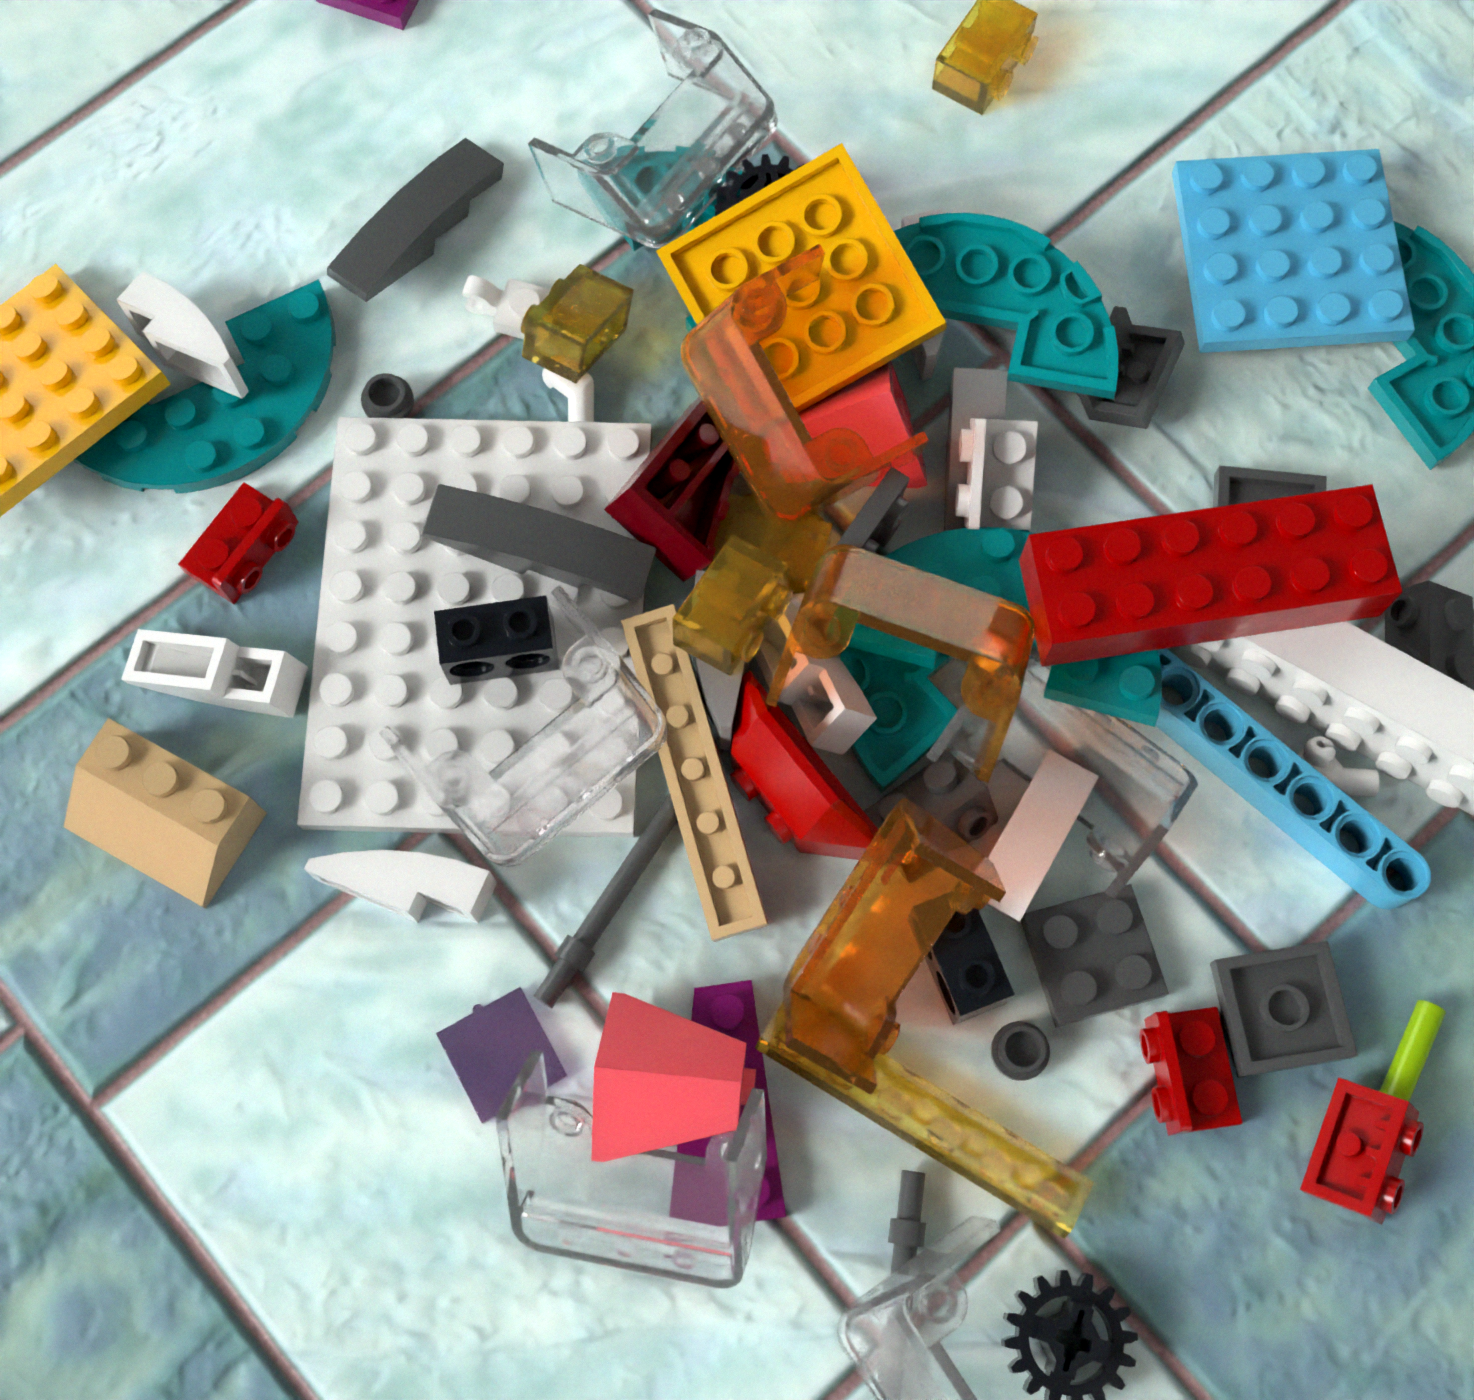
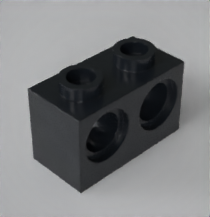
(496, 640)
(968, 968)

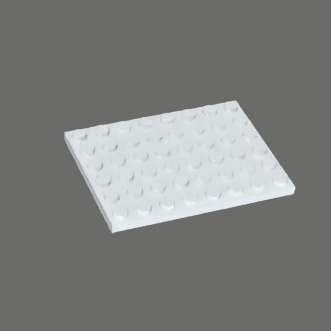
(380, 596)

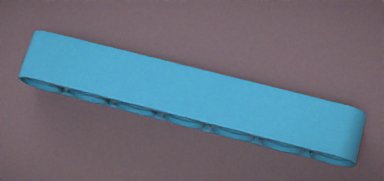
(1288, 776)

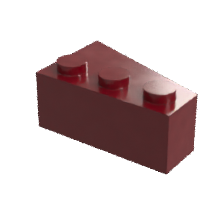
(680, 494)

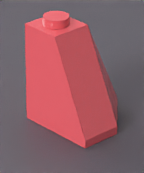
(876, 411)
(663, 1081)

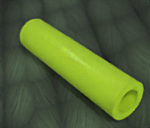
(1413, 1050)

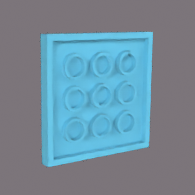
(1291, 251)

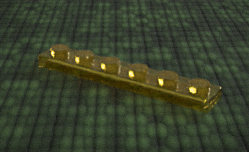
(950, 1134)

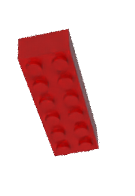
(1208, 575)

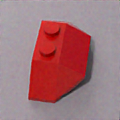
(793, 782)

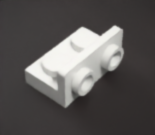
(998, 473)

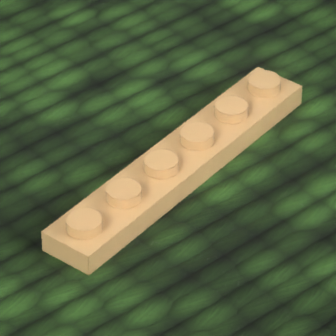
(696, 779)

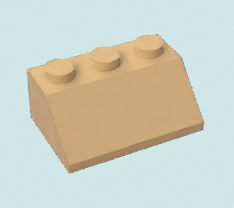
(159, 813)

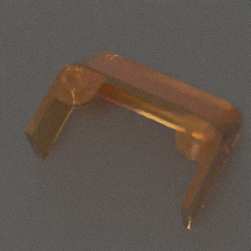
(754, 414)
(925, 610)
(876, 938)

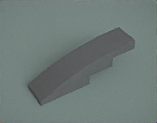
(409, 223)
(538, 541)

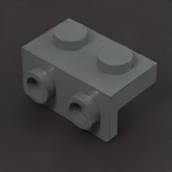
(1144, 369)
(1434, 628)
(949, 794)

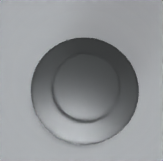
(387, 397)
(1020, 1051)

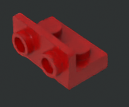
(240, 543)
(1190, 1071)
(1363, 1151)

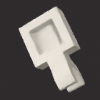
(505, 306)

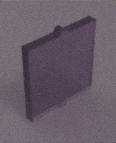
(492, 1048)

